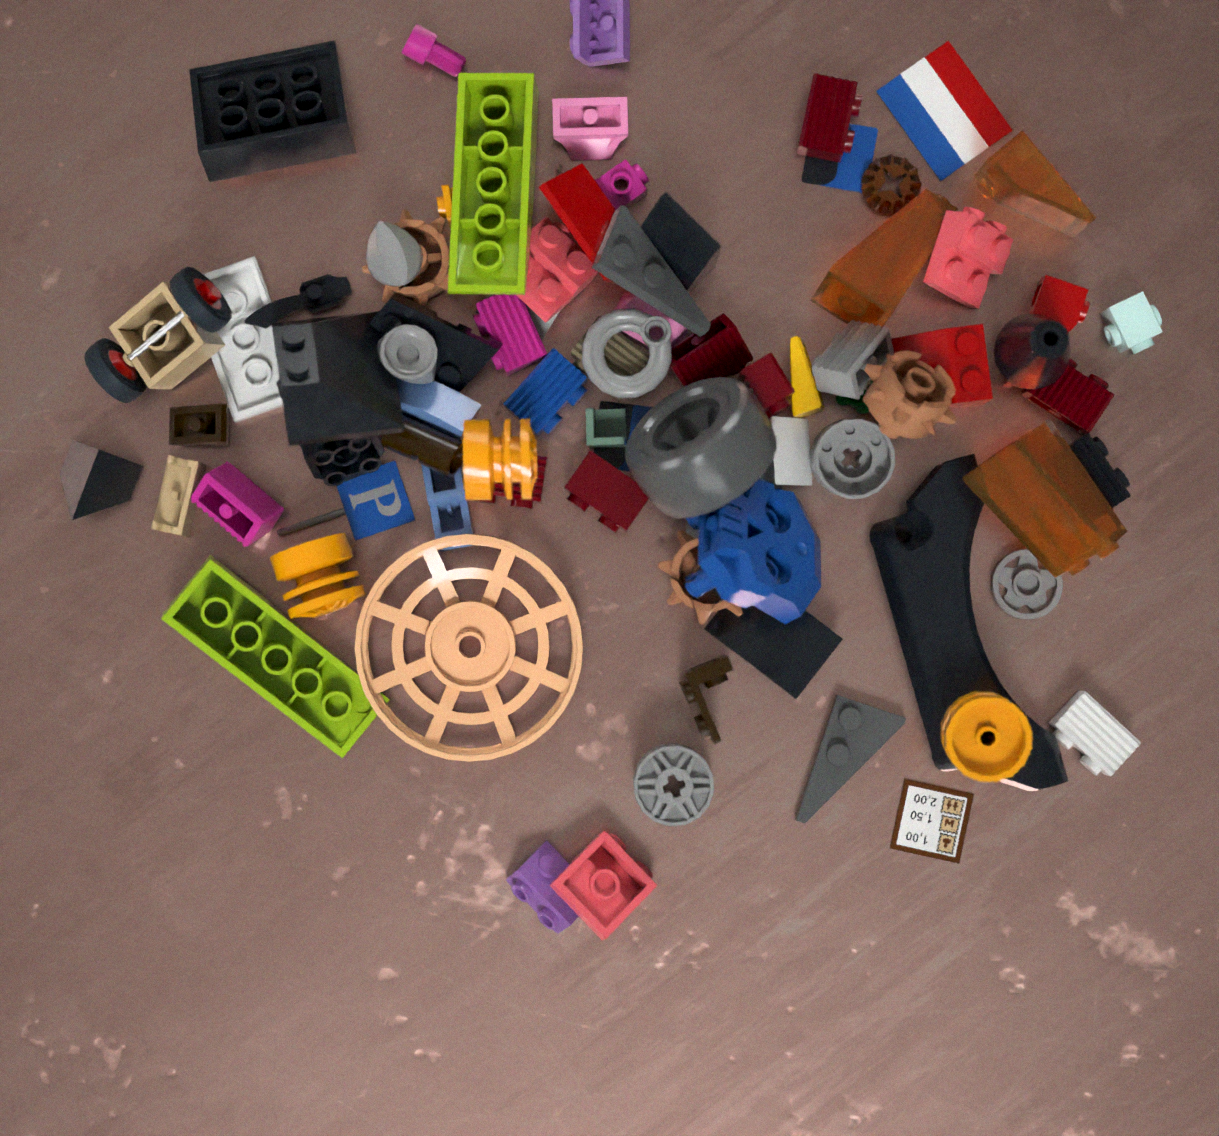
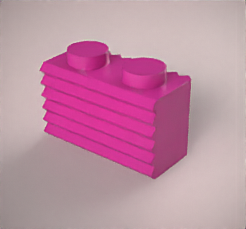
(510, 323)
(237, 504)

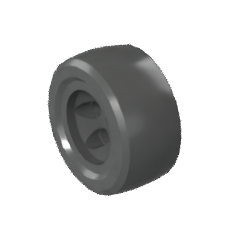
(701, 447)

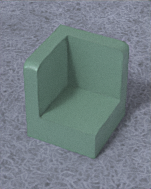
(606, 428)

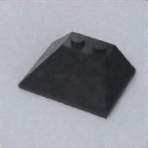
(335, 380)

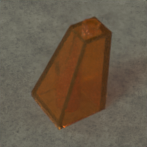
(881, 268)

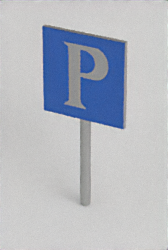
(370, 503)

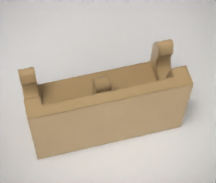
(174, 506)

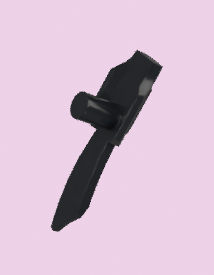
(314, 296)

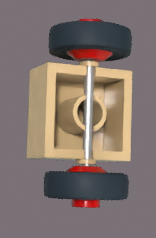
(161, 337)

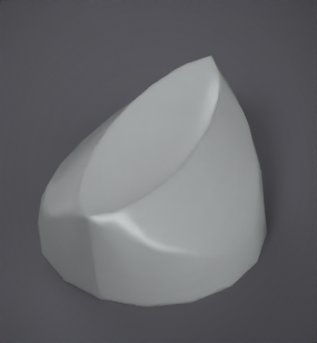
(393, 255)
(409, 354)

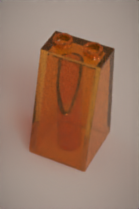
(1048, 500)

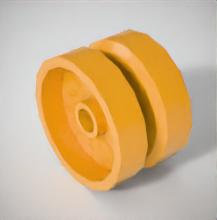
(1007, 746)

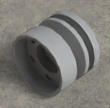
(874, 460)
(685, 765)

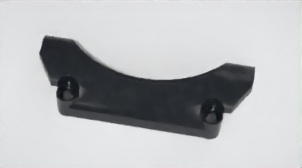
(928, 589)

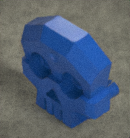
(759, 553)

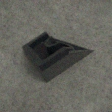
(96, 479)

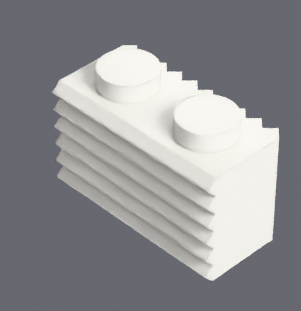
(1094, 734)

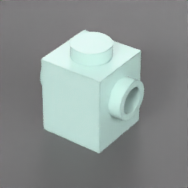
(1132, 324)

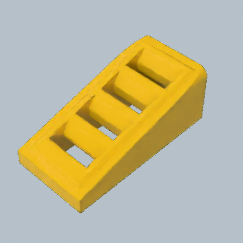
(807, 398)

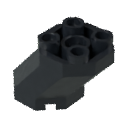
(342, 459)

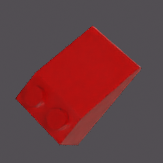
(962, 356)

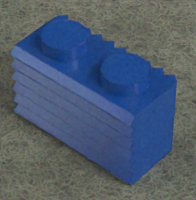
(547, 392)

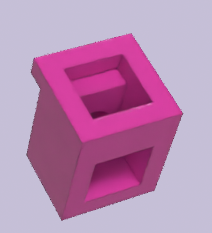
(636, 180)

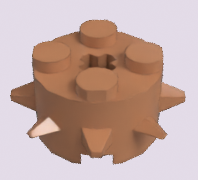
(435, 264)
(909, 396)
(686, 563)

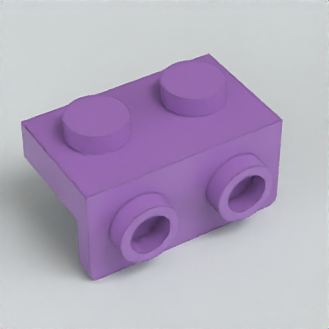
(600, 31)
(532, 882)

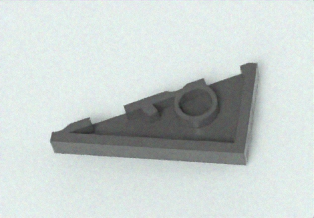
(638, 267)
(848, 742)

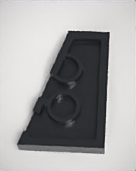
(458, 350)

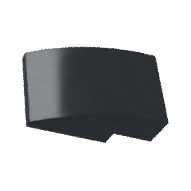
(780, 651)

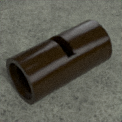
(427, 445)

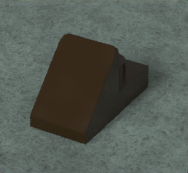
(199, 425)

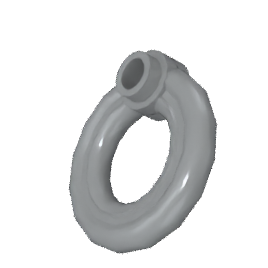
(659, 353)

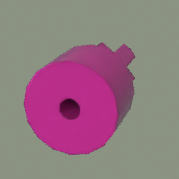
(423, 47)

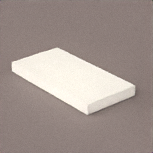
(248, 359)

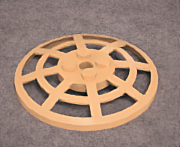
(451, 664)

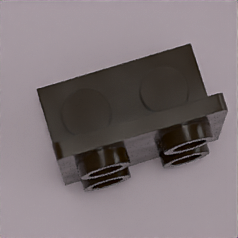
(711, 674)

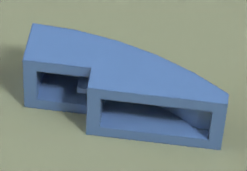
(437, 406)
(447, 504)

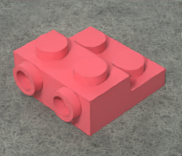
(967, 255)
(555, 269)
(604, 884)

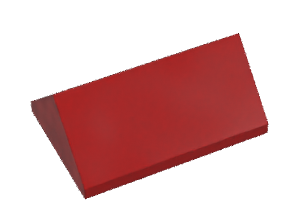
(581, 208)

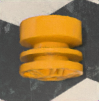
(498, 459)
(317, 576)

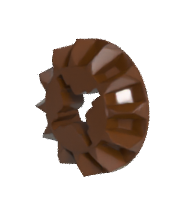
(887, 201)

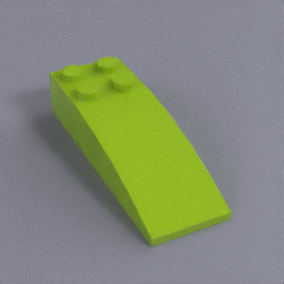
(493, 183)
(272, 655)

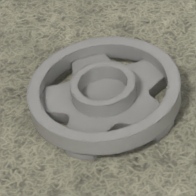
(1025, 586)

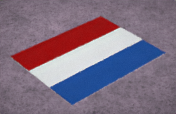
(944, 110)

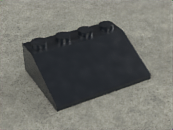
(271, 111)

